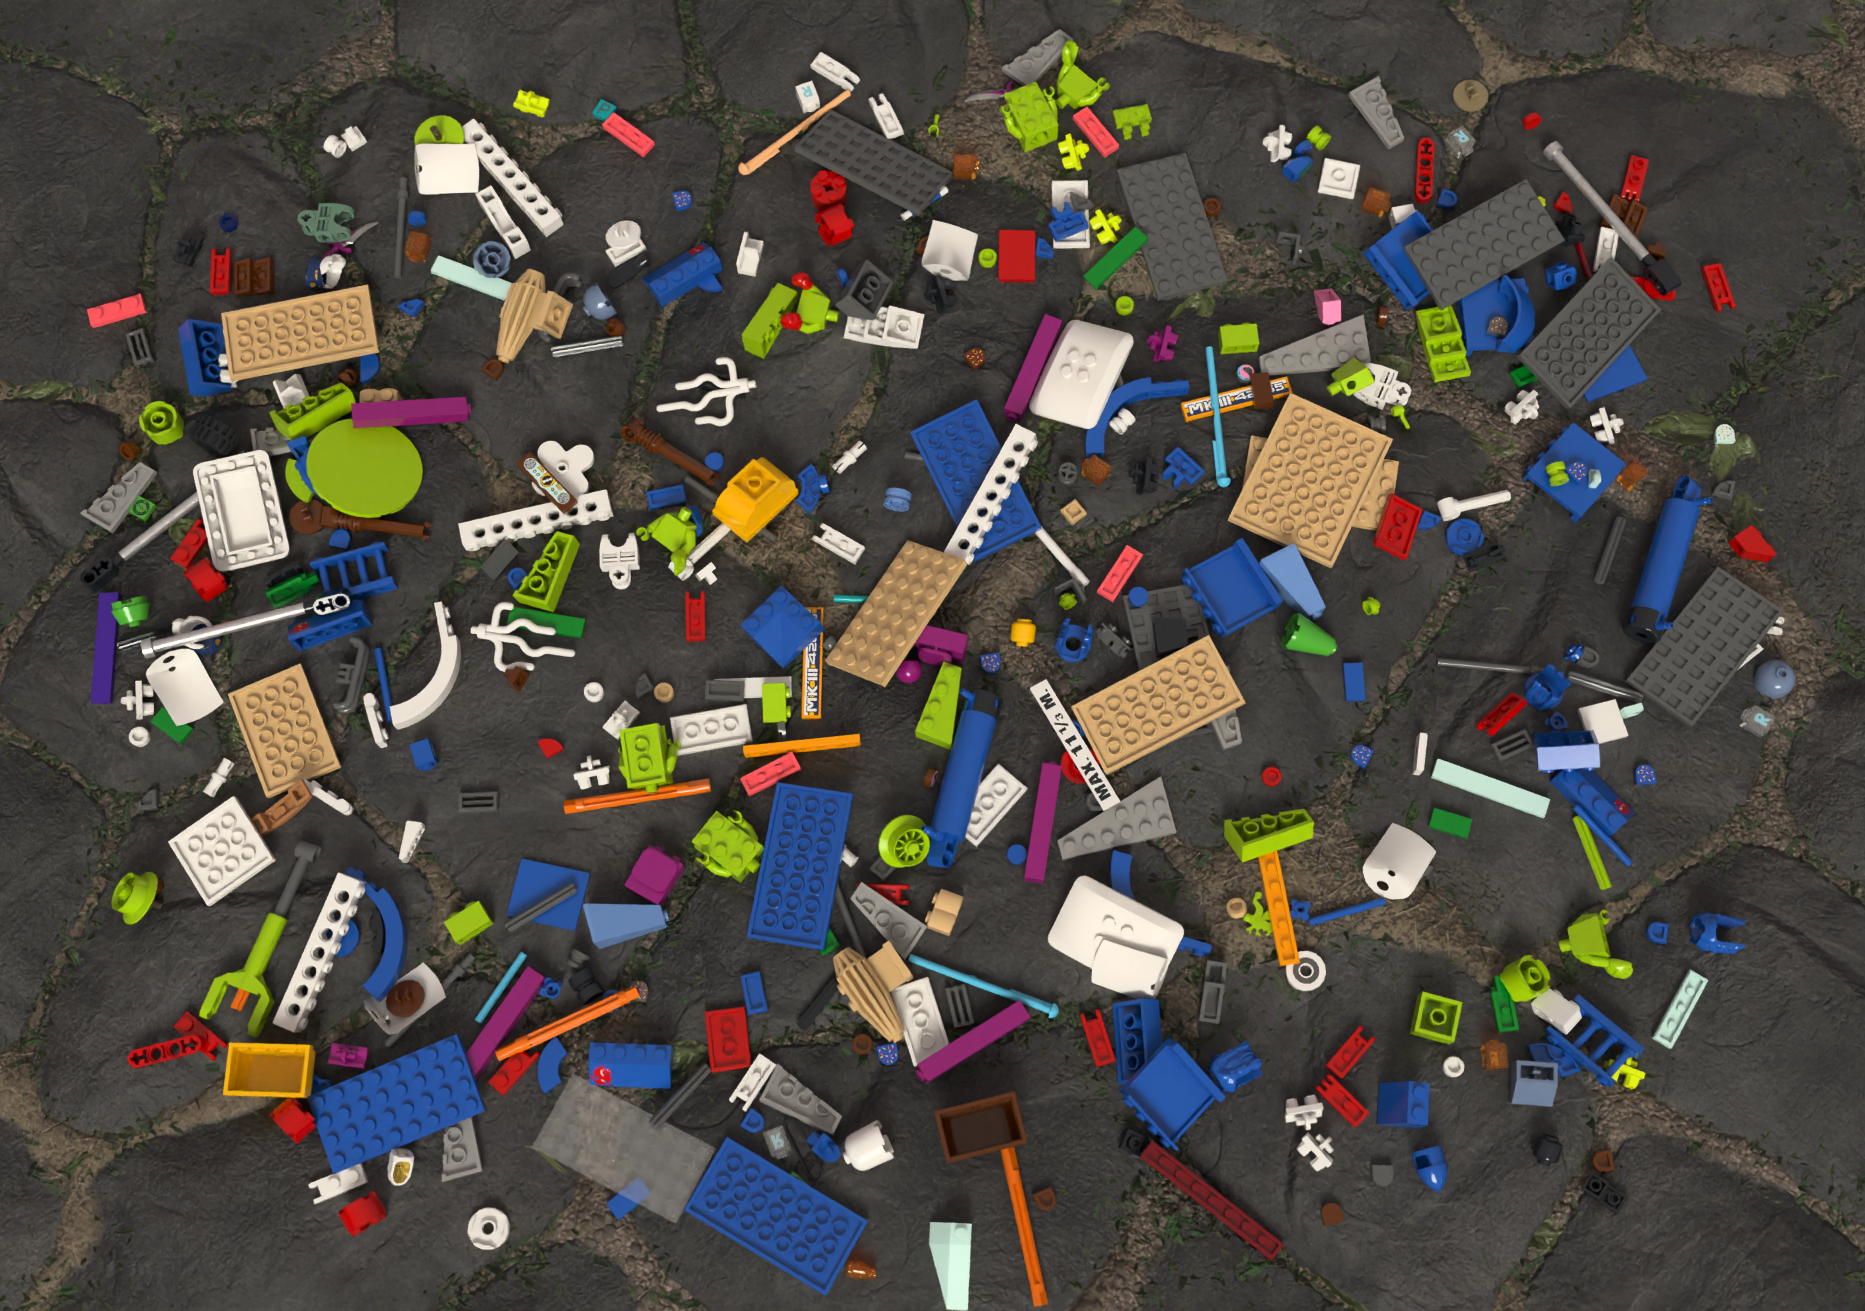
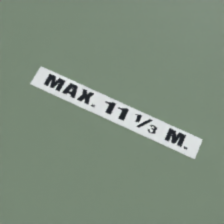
(1075, 745)

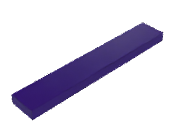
(105, 650)

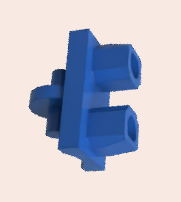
(824, 1147)

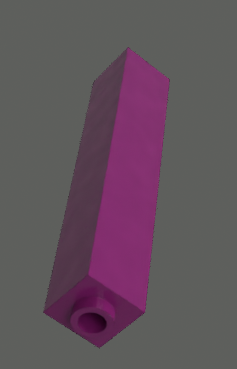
(1032, 368)
(410, 412)
(1042, 822)
(504, 1020)
(972, 1042)

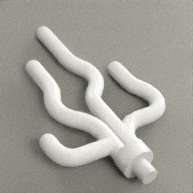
(733, 388)
(498, 633)

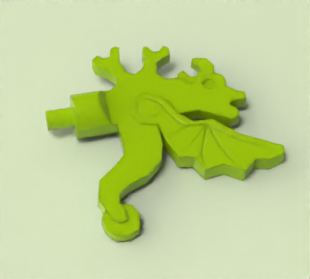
(1257, 920)

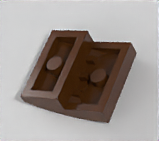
(1630, 213)
(253, 277)

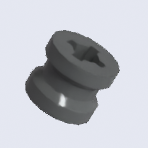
(1377, 424)
(1067, 469)
(577, 960)

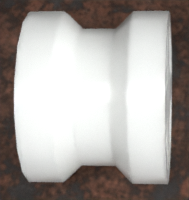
(335, 146)

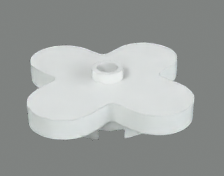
(573, 461)

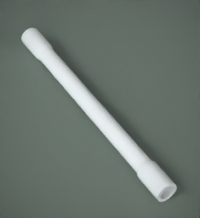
(1063, 558)

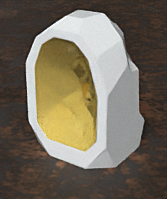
(400, 1166)

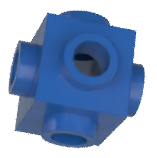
(1560, 276)

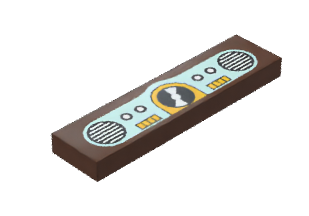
(546, 483)

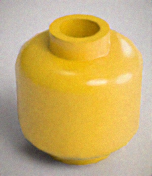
(1023, 632)

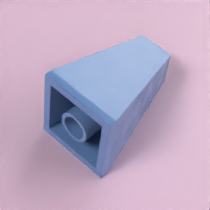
(1293, 581)
(622, 922)

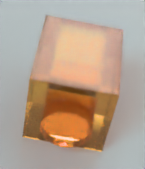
(965, 166)
(1376, 202)
(417, 246)
(1096, 470)
(1632, 475)
(1494, 1055)

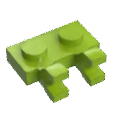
(1130, 117)

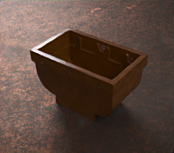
(980, 1127)

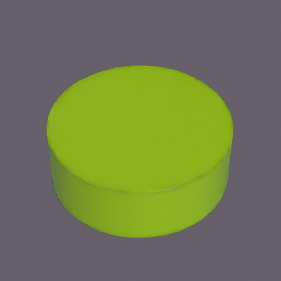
(987, 258)
(1124, 305)

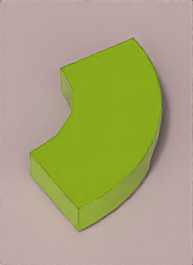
(296, 484)

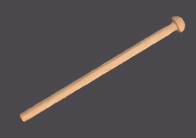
(754, 163)

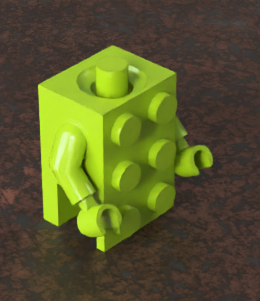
(1031, 116)
(646, 757)
(729, 848)

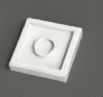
(1338, 178)
(1604, 720)

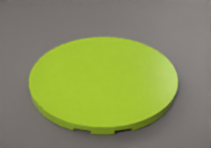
(364, 469)

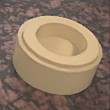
(664, 692)
(1236, 908)

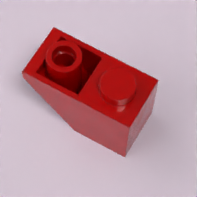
(1751, 545)

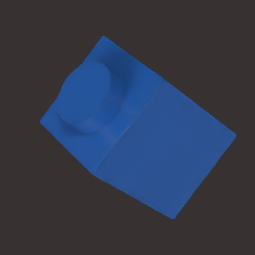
(424, 755)

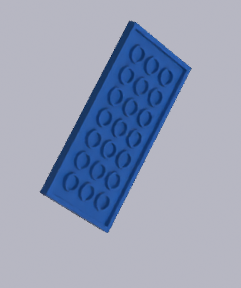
(959, 456)
(800, 866)
(396, 1103)
(776, 1216)

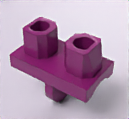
(1159, 343)
(348, 1055)

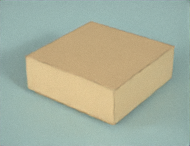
(1073, 512)

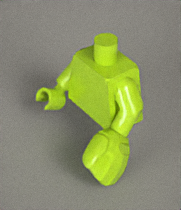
(1073, 84)
(675, 533)
(1590, 945)

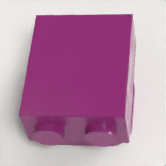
(941, 646)
(655, 875)

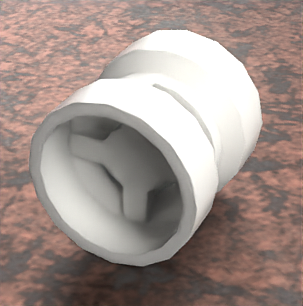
(1122, 421)

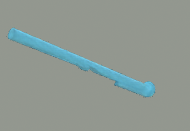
(1218, 446)
(1051, 1009)

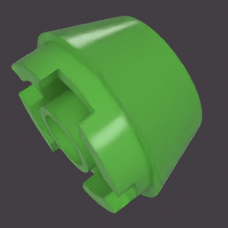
(131, 611)

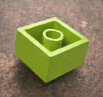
(1436, 1018)

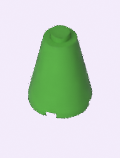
(1307, 637)

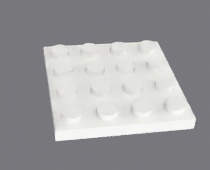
(221, 851)

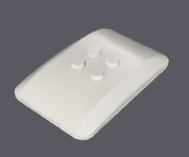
(1081, 374)
(241, 510)
(1101, 913)

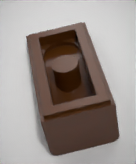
(1261, 390)

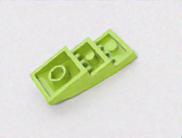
(1442, 343)

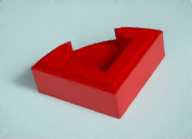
(1564, 204)
(550, 747)

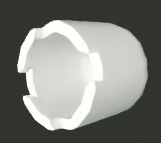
(868, 1147)

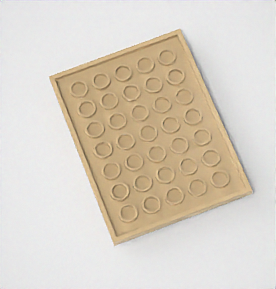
(1310, 480)

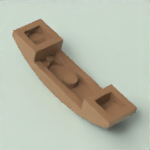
(284, 809)

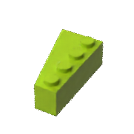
(766, 324)
(313, 412)
(548, 577)
(940, 710)
(1268, 834)

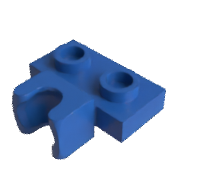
(1066, 223)
(1181, 468)

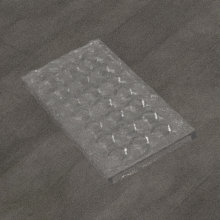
(622, 1150)

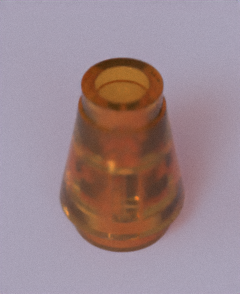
(859, 1270)

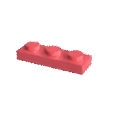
(1095, 132)
(628, 134)
(116, 310)
(1119, 573)
(770, 774)

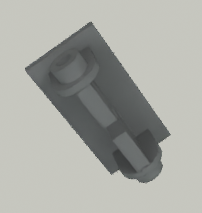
(1109, 634)

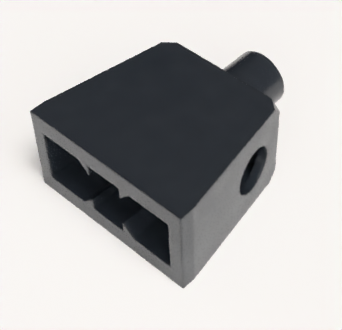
(1171, 635)

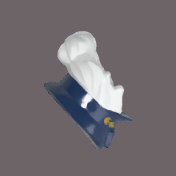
(324, 272)
(193, 623)

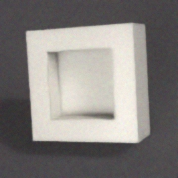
(353, 138)
(707, 574)

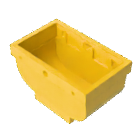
(754, 498)
(269, 1070)

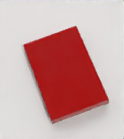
(1016, 256)
(1397, 526)
(728, 1039)

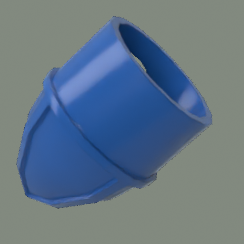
(1431, 1167)

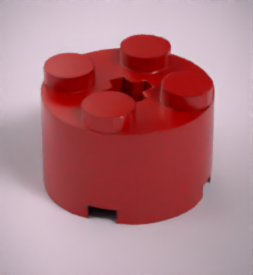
(828, 189)
(834, 225)
(206, 580)
(293, 1120)
(362, 1212)

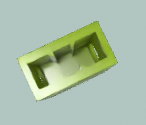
(1350, 378)

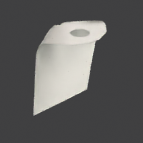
(446, 168)
(949, 251)
(186, 690)
(1404, 855)
(1128, 970)
(433, 994)

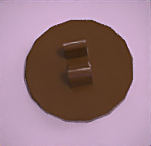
(306, 517)
(405, 998)

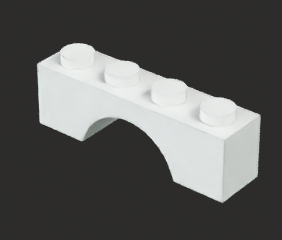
(502, 222)

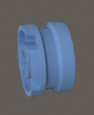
(897, 499)

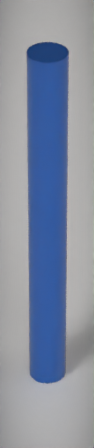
(383, 682)
(1602, 835)
(1346, 911)

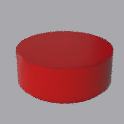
(1531, 121)
(1271, 776)

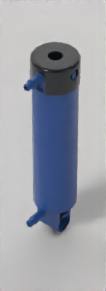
(1664, 563)
(962, 775)

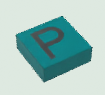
(604, 110)

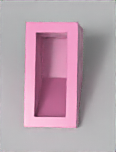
(1328, 306)

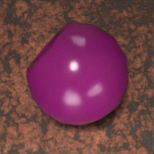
(909, 670)

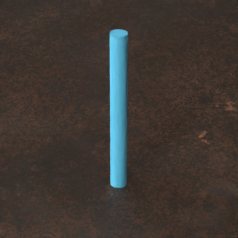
(501, 987)

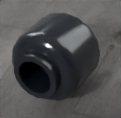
(1547, 1149)

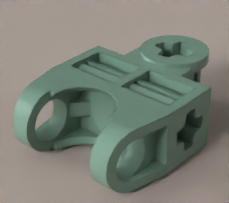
(327, 222)

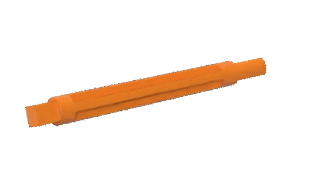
(637, 796)
(567, 1023)
(1024, 1226)

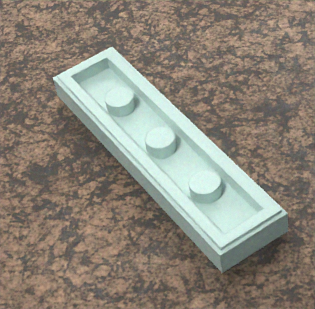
(1680, 1009)

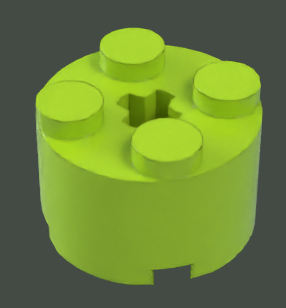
(162, 422)
(1525, 978)

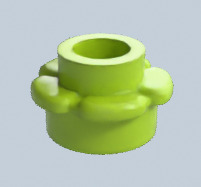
(1067, 601)
(1371, 606)

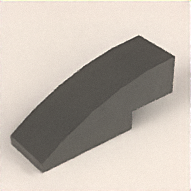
(1212, 990)

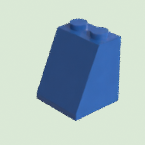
(1403, 1104)

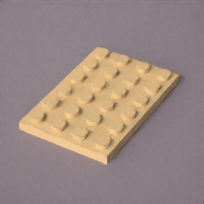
(284, 730)

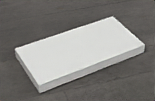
(1061, 193)
(712, 729)
(994, 799)
(920, 1019)

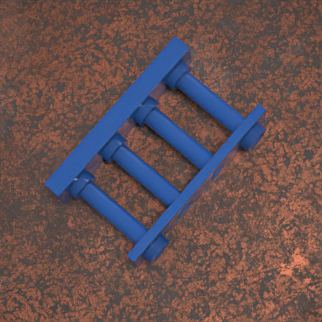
(366, 587)
(1613, 1035)

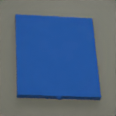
(1619, 375)
(539, 881)

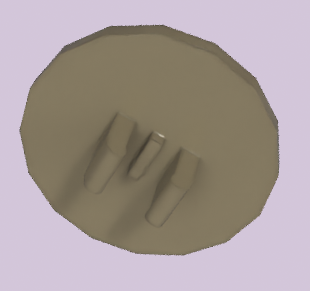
(1470, 95)

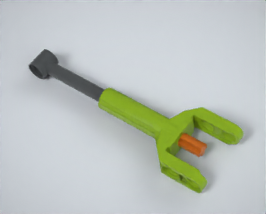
(251, 978)

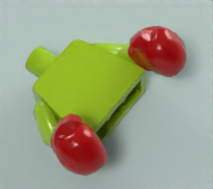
(812, 308)

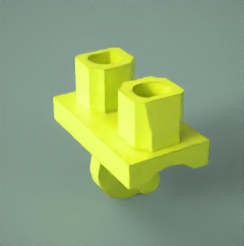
(531, 103)
(1073, 159)
(1107, 234)
(1632, 1075)

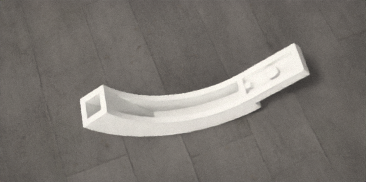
(441, 684)

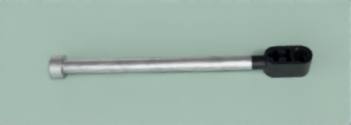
(1657, 272)
(133, 547)
(151, 648)

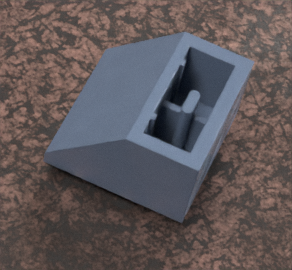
(1533, 1083)

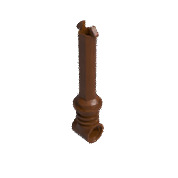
(636, 432)
(334, 519)

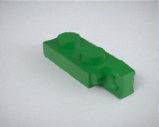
(291, 589)
(1503, 1007)

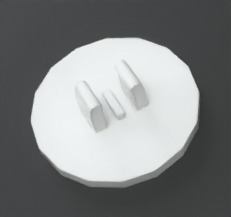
(623, 234)

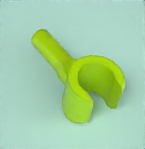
(934, 126)
(1399, 411)

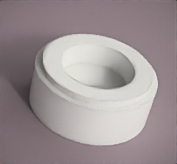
(593, 692)
(139, 736)
(1453, 1066)

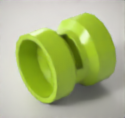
(1318, 137)
(1557, 473)

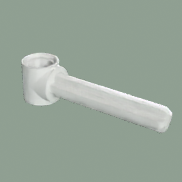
(1451, 508)
(700, 550)

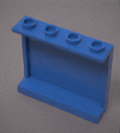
(1393, 264)
(1477, 312)
(1573, 447)
(1231, 589)
(1170, 1092)

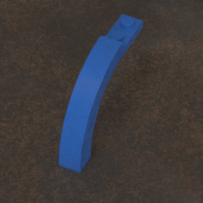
(1121, 398)
(1120, 881)
(396, 939)

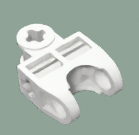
(1388, 393)
(619, 560)

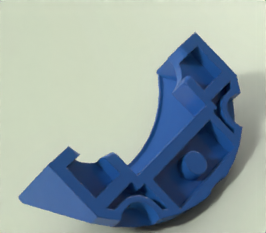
(1524, 317)

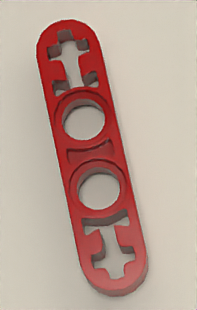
(1424, 170)
(166, 1051)

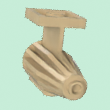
(528, 309)
(870, 984)

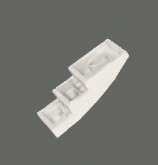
(890, 328)

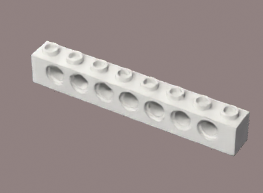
(546, 223)
(1017, 437)
(526, 516)
(285, 1015)

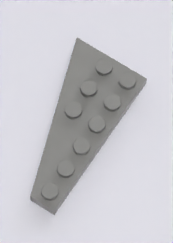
(1320, 351)
(1132, 820)

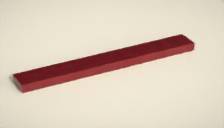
(1211, 1200)

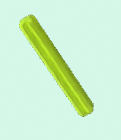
(1592, 853)

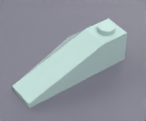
(951, 1255)

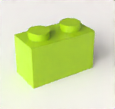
(1238, 338)
(775, 702)
(468, 922)

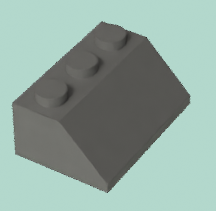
(864, 292)

